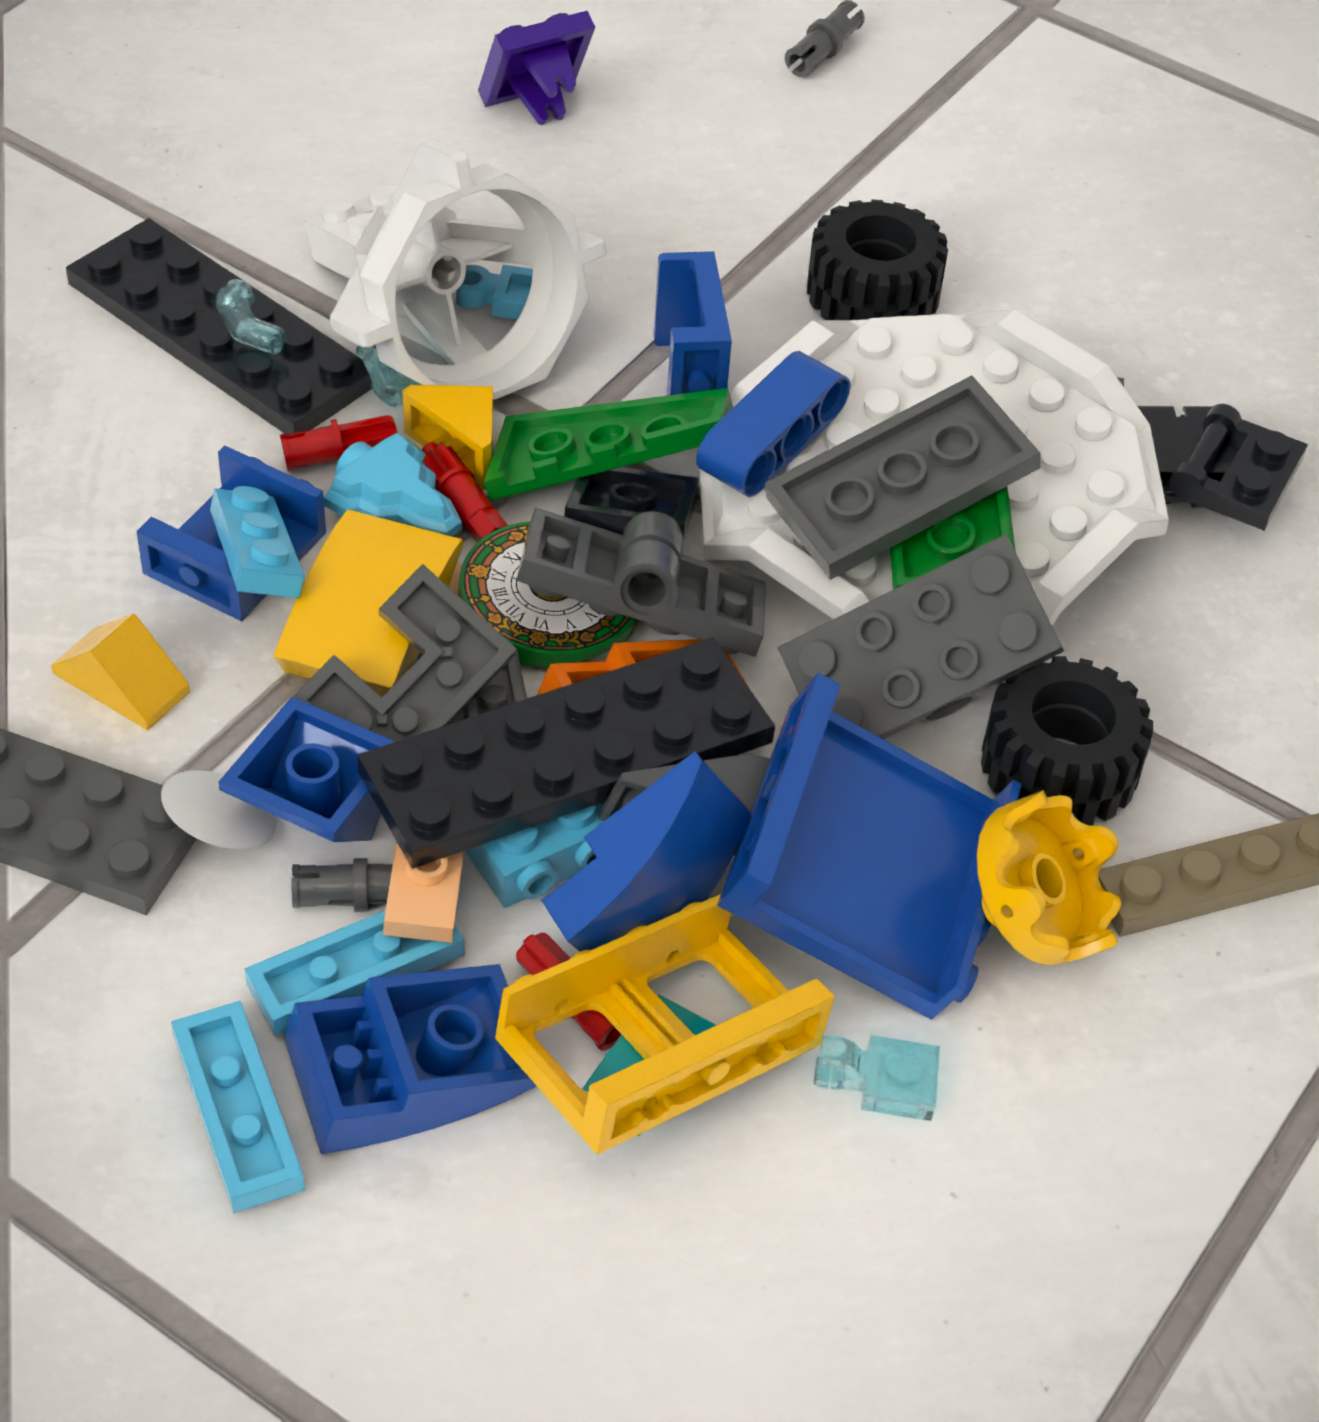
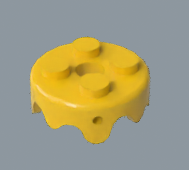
(1041, 883)

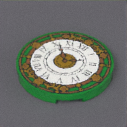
(537, 625)

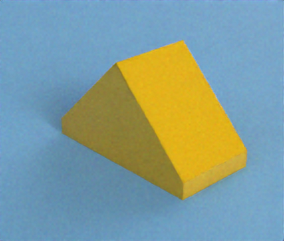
(456, 417)
(124, 671)

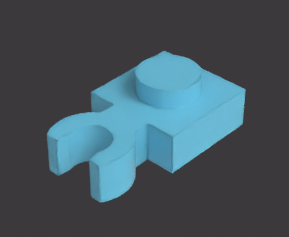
(504, 291)

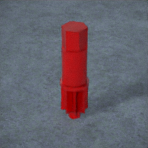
(459, 485)

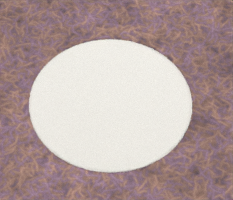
(213, 816)

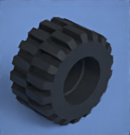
(876, 262)
(1074, 705)

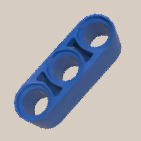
(773, 423)

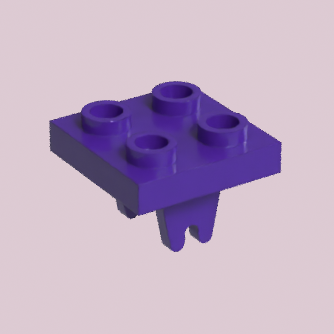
(537, 62)

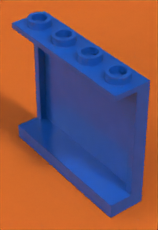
(865, 857)

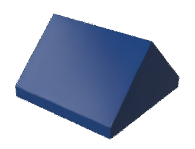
(308, 773)

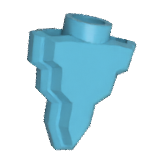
(391, 485)

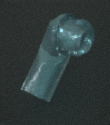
(234, 309)

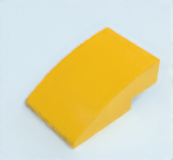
(342, 597)

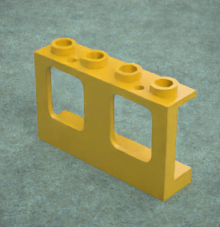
(677, 1065)

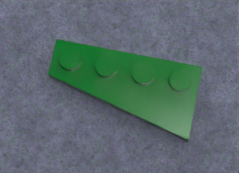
(592, 439)

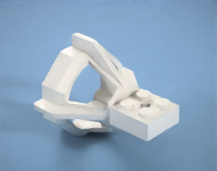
(413, 252)

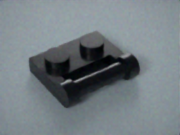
(1255, 476)

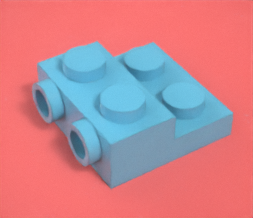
(537, 857)

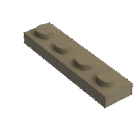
(1214, 875)

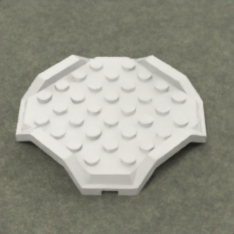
(1068, 518)

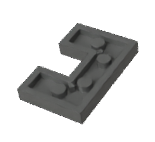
(456, 664)

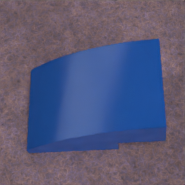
(652, 857)
(402, 1056)

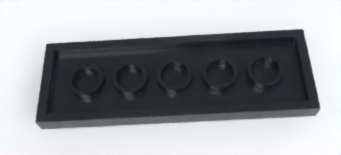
(170, 299)
(559, 750)

